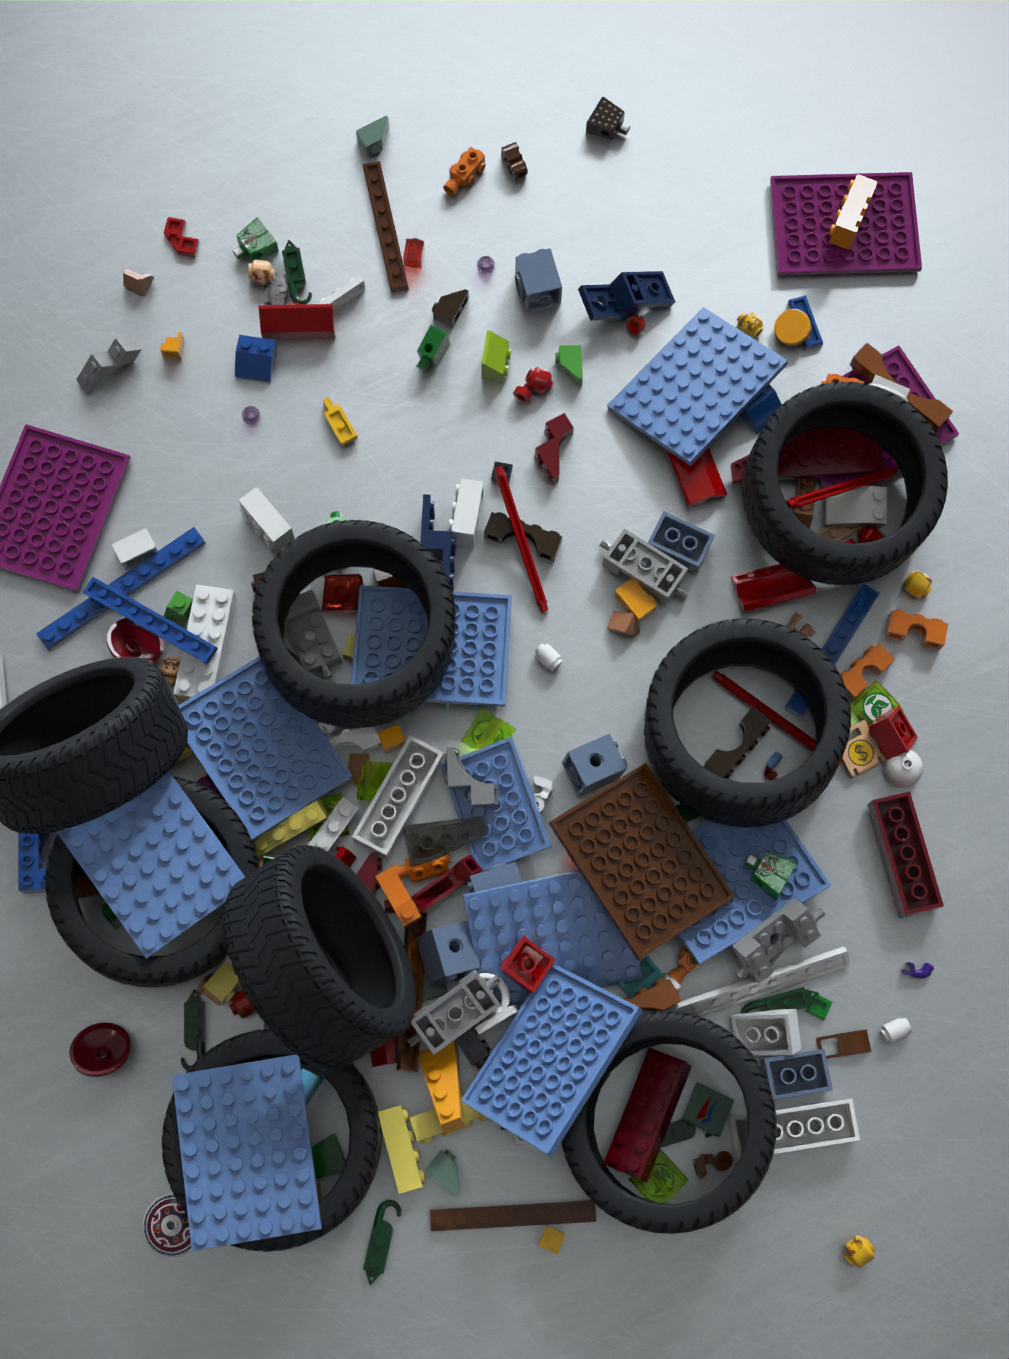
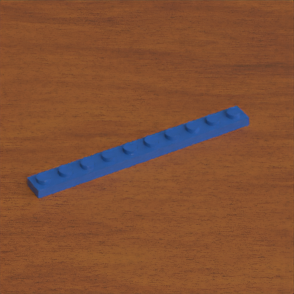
(126, 584)

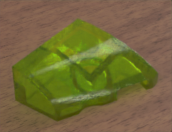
(372, 778)

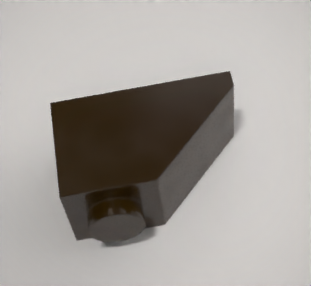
(450, 307)

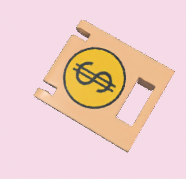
(861, 751)

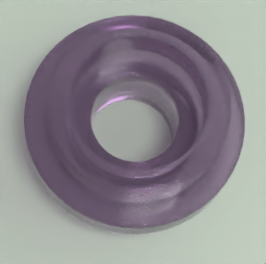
(485, 260)
(250, 410)

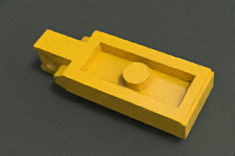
(339, 423)

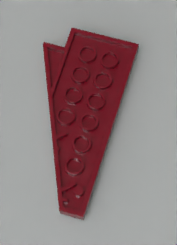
(822, 454)

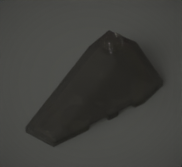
(435, 839)

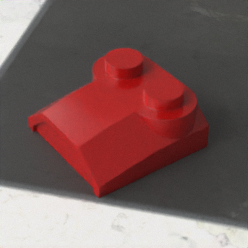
(527, 964)

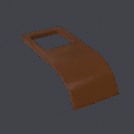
(848, 1043)

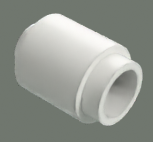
(548, 657)
(895, 1030)

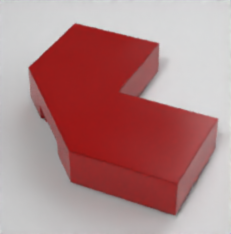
(174, 233)

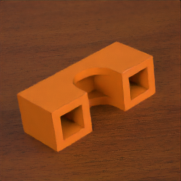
(932, 630)
(875, 659)

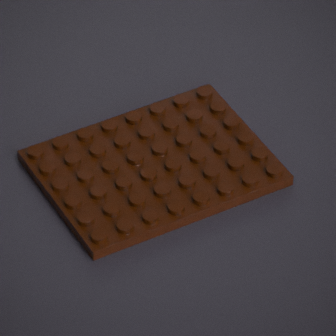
(641, 860)

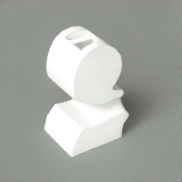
(546, 787)

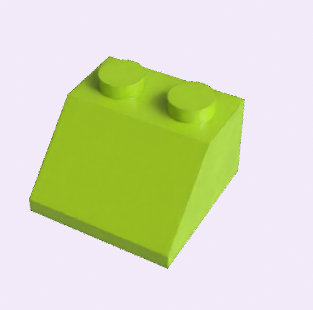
(495, 357)

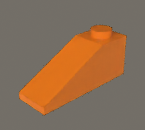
(398, 897)

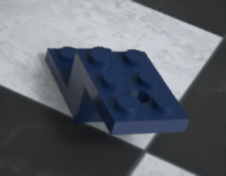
(626, 295)
(437, 542)

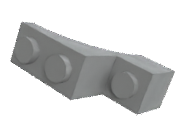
(99, 365)
(457, 777)

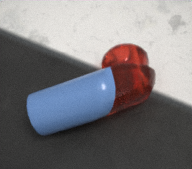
(770, 765)

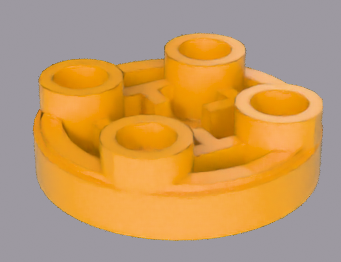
(792, 327)

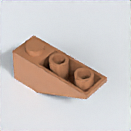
(805, 512)

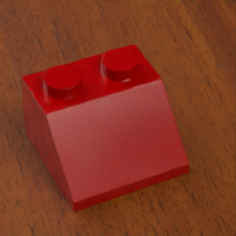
(893, 732)

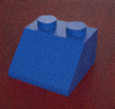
(255, 358)
(761, 409)

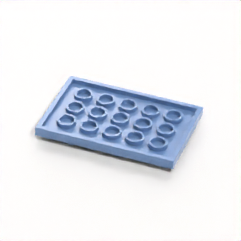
(515, 825)

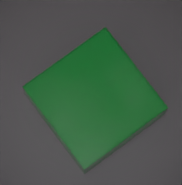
(819, 1007)

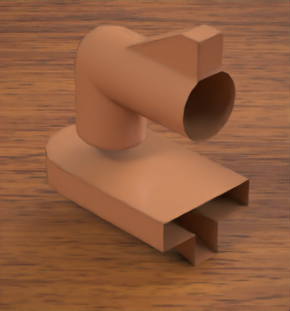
(807, 629)

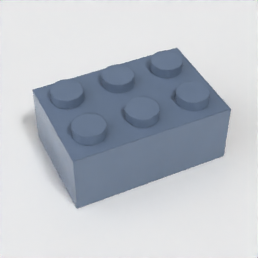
(681, 541)
(797, 1074)

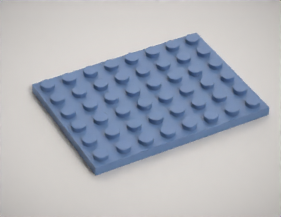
(697, 385)
(394, 626)
(260, 749)
(729, 851)
(155, 864)
(559, 918)
(551, 1058)
(246, 1152)

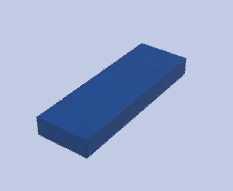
(801, 303)

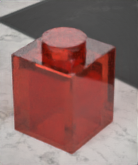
(414, 253)

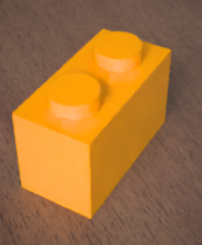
(635, 599)

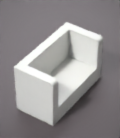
(134, 546)

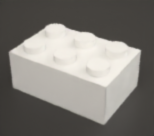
(466, 511)
(265, 520)

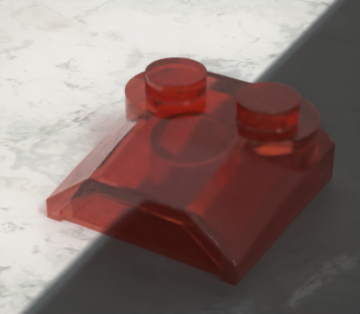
(341, 593)

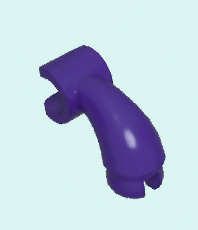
(923, 972)

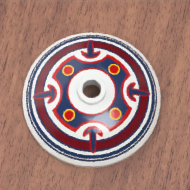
(156, 1231)

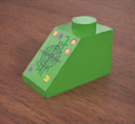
(570, 362)
(179, 609)

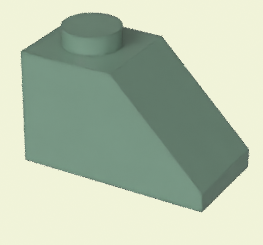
(373, 135)
(445, 1171)

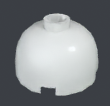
(903, 769)

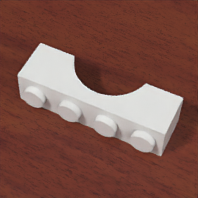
(362, 738)

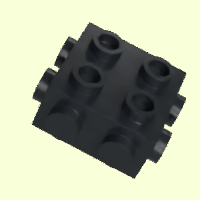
(473, 1048)

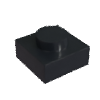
(507, 469)

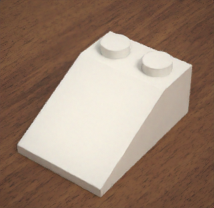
(858, 508)
(768, 1032)

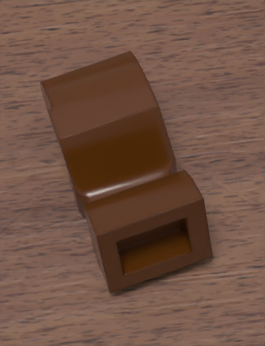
(515, 162)
(720, 1162)

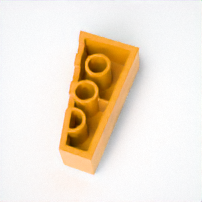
(444, 1085)

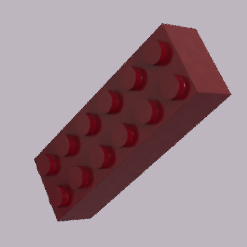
(905, 854)
(647, 1114)

